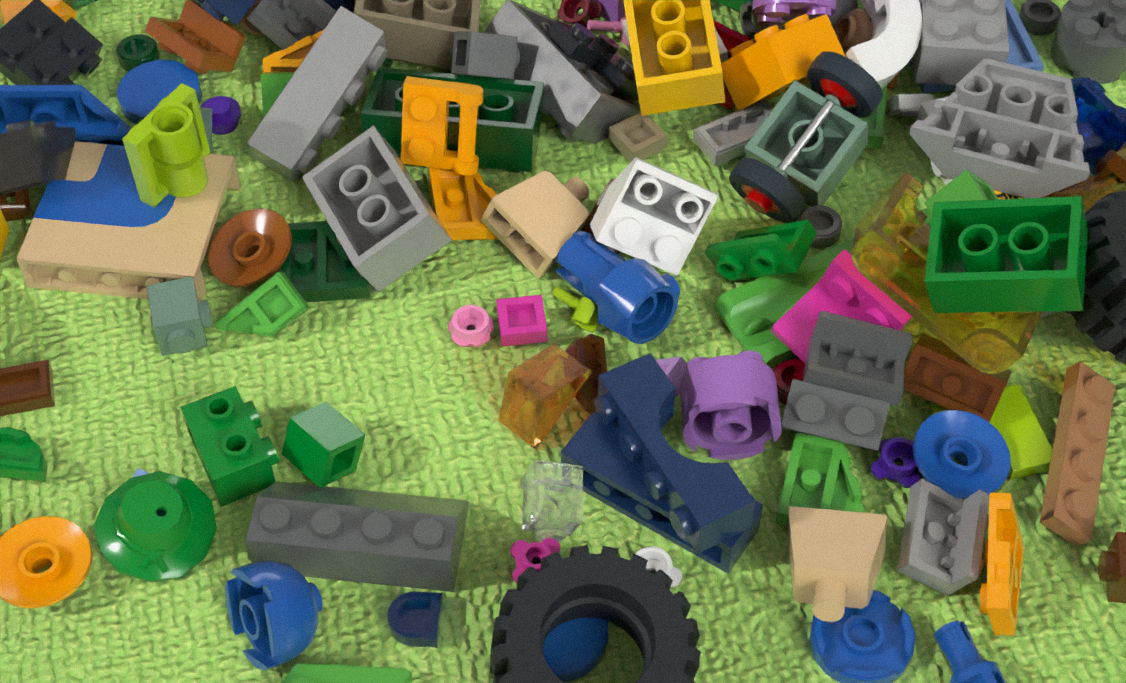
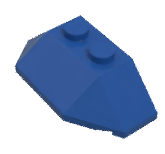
(66, 106)

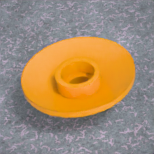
(41, 544)

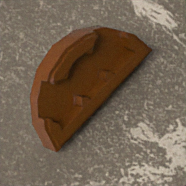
(591, 353)

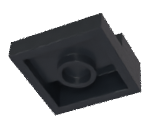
(45, 49)

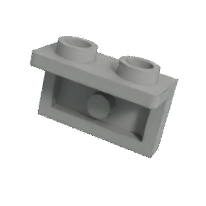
(943, 537)

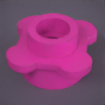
(526, 552)

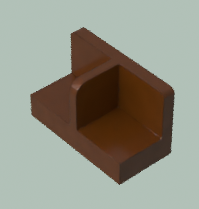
(950, 381)

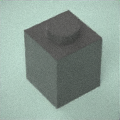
(485, 54)

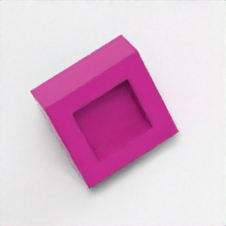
(521, 320)

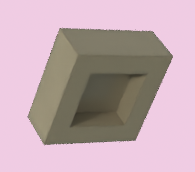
(638, 137)

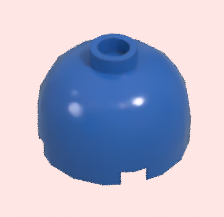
(274, 611)

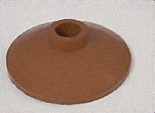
(249, 248)

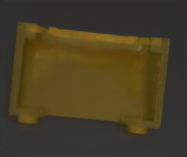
(895, 261)

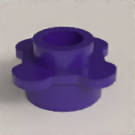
(892, 451)

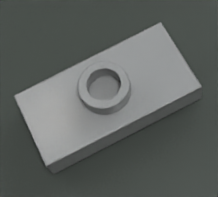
(729, 135)

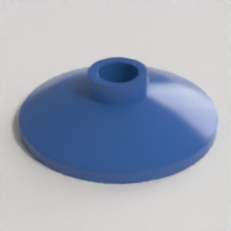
(970, 441)

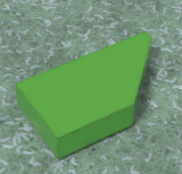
(266, 309)

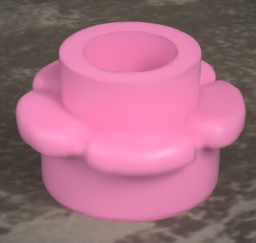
(470, 318)

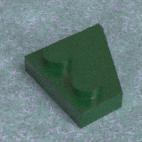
(321, 266)

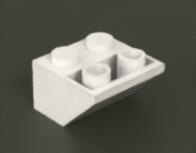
(652, 215)

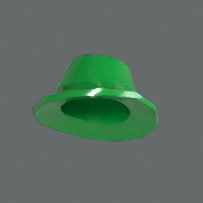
(150, 545)

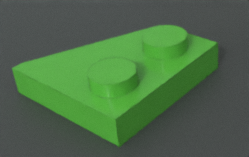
(819, 478)

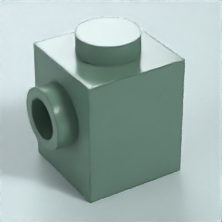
(178, 316)

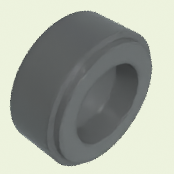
(1040, 16)
(826, 223)

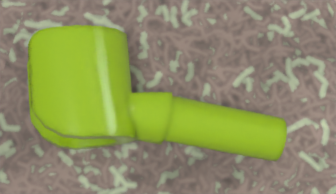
(585, 311)

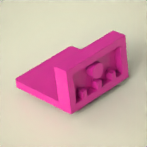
(840, 292)

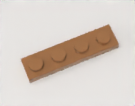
(1078, 455)

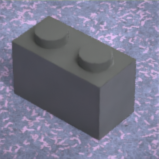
(835, 415)

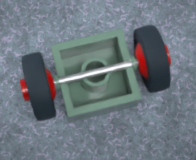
(808, 139)

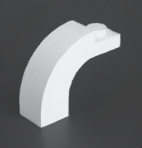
(894, 38)

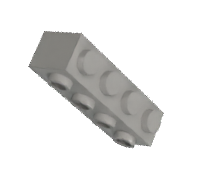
(318, 94)

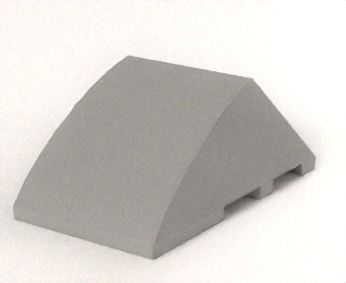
(1008, 129)

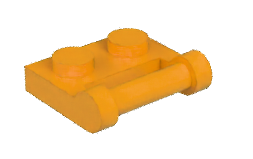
(426, 124)

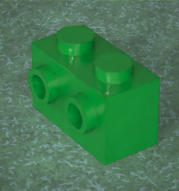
(229, 445)

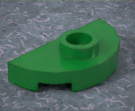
(21, 456)

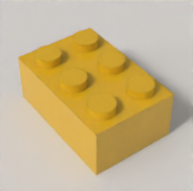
(674, 54)

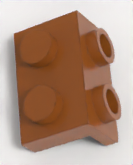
(198, 39)

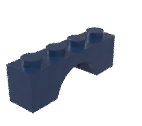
(703, 498)

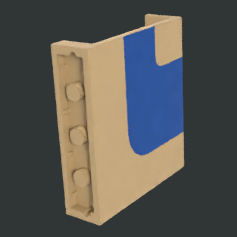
(105, 241)

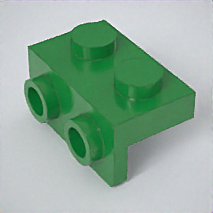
(763, 251)

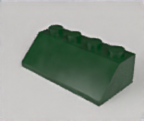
(505, 120)

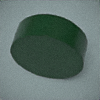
(136, 50)

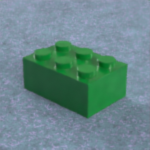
(1007, 255)

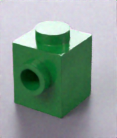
(323, 444)

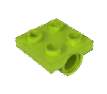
(169, 148)

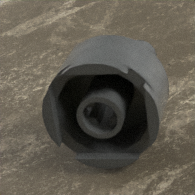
(1092, 39)

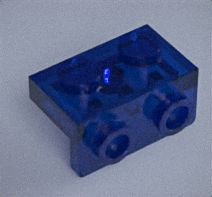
(1098, 121)

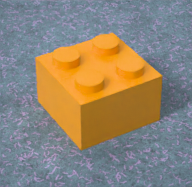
(777, 59)

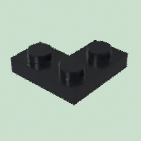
(597, 52)

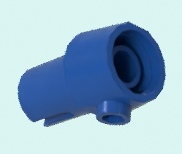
(627, 292)

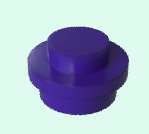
(225, 114)

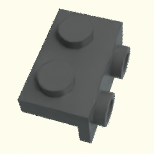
(291, 19)
(857, 357)

